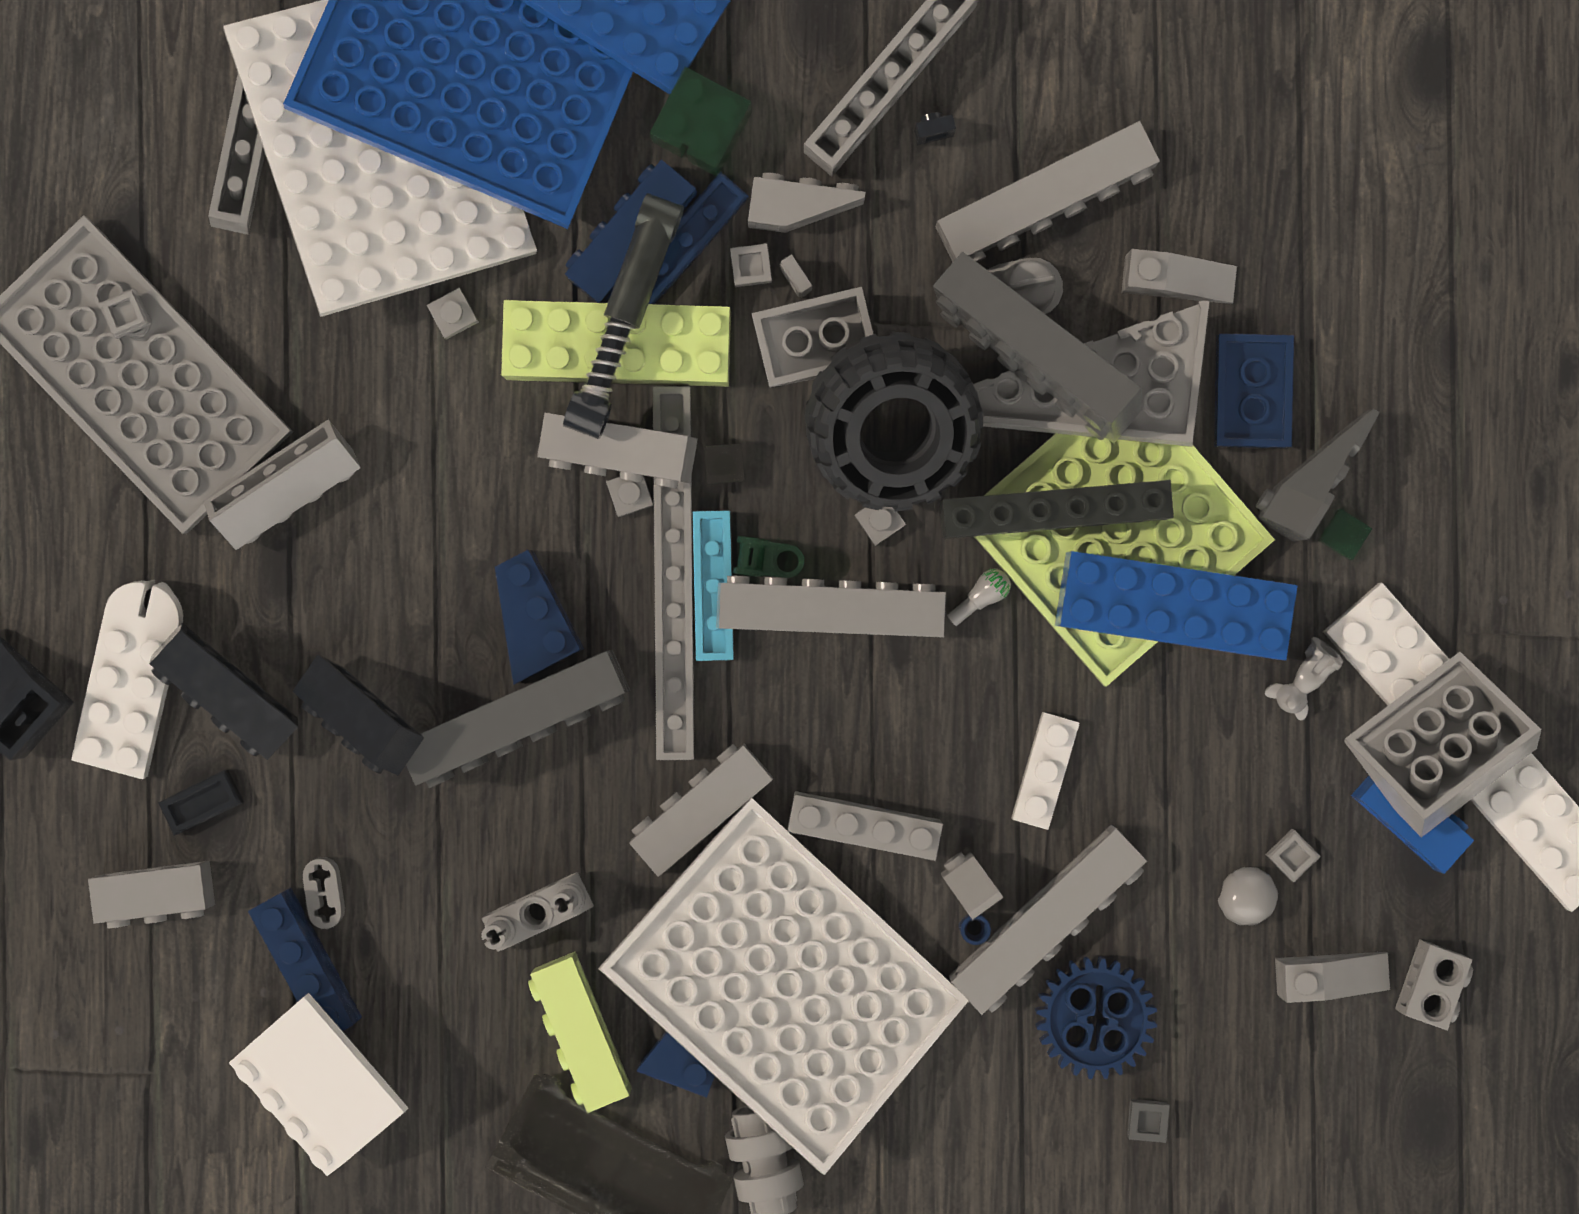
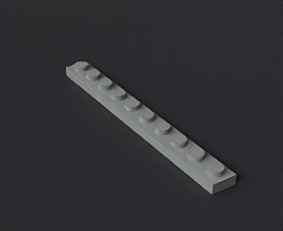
(673, 591)

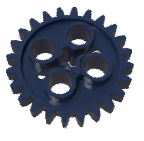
(1129, 1019)

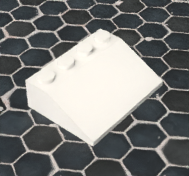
(318, 1085)

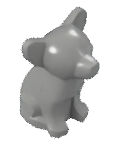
(1312, 673)

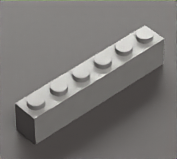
(1049, 193)
(829, 608)
(1047, 920)

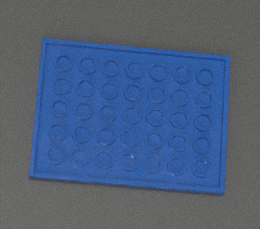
(467, 93)

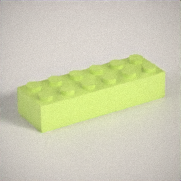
(668, 349)

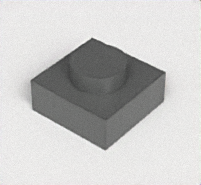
(1148, 1120)

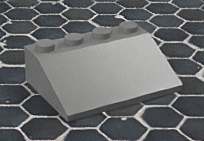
(1443, 743)

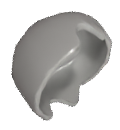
(1248, 896)

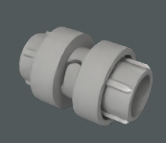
(767, 1175)

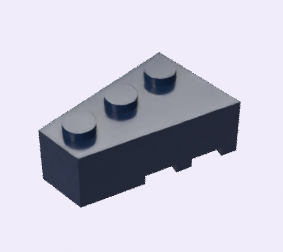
(533, 618)
(676, 1066)

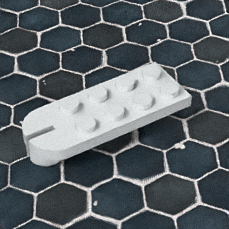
(122, 693)

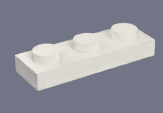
(1045, 770)

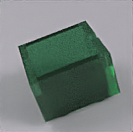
(703, 118)

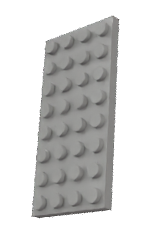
(150, 399)

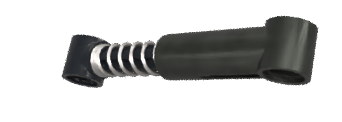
(628, 302)

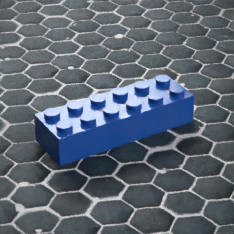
(1176, 605)

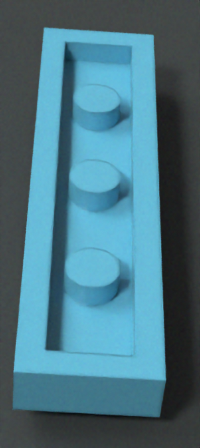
(711, 567)

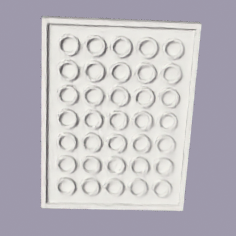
(356, 212)
(784, 985)

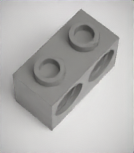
(1424, 982)

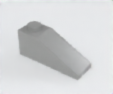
(1178, 277)
(1331, 976)

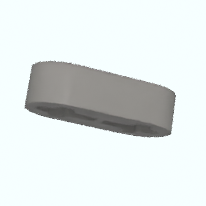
(314, 892)

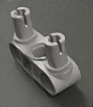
(514, 922)

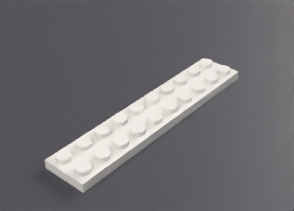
(1522, 803)

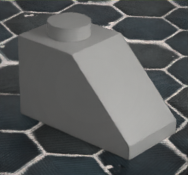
(970, 884)

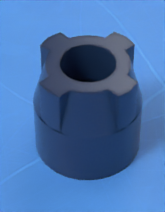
(975, 938)

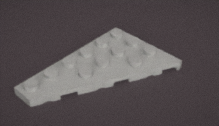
(1155, 354)

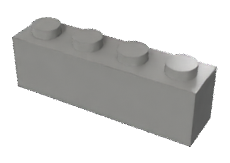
(238, 168)
(620, 449)
(282, 485)
(701, 809)
(865, 825)

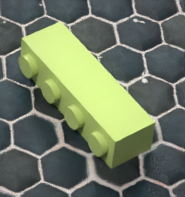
(580, 1031)

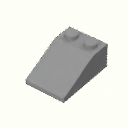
(805, 335)

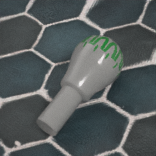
(989, 589)

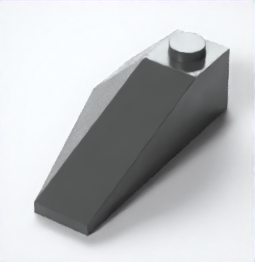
(1303, 496)

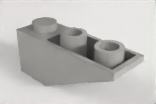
(790, 205)

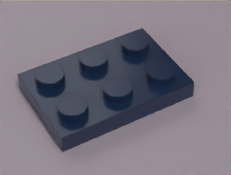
(1254, 390)

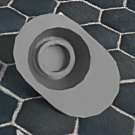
(1033, 280)

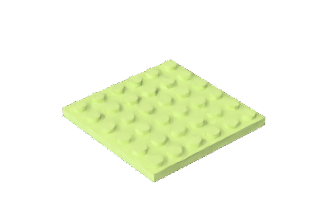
(1208, 529)

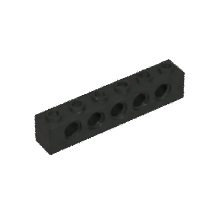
(1056, 509)

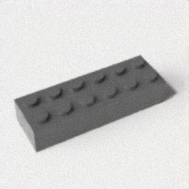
(1038, 348)
(515, 716)

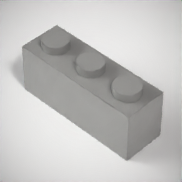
(151, 894)

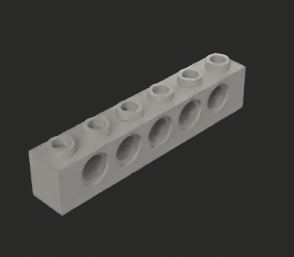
(885, 81)

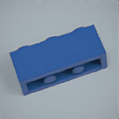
(1437, 848)

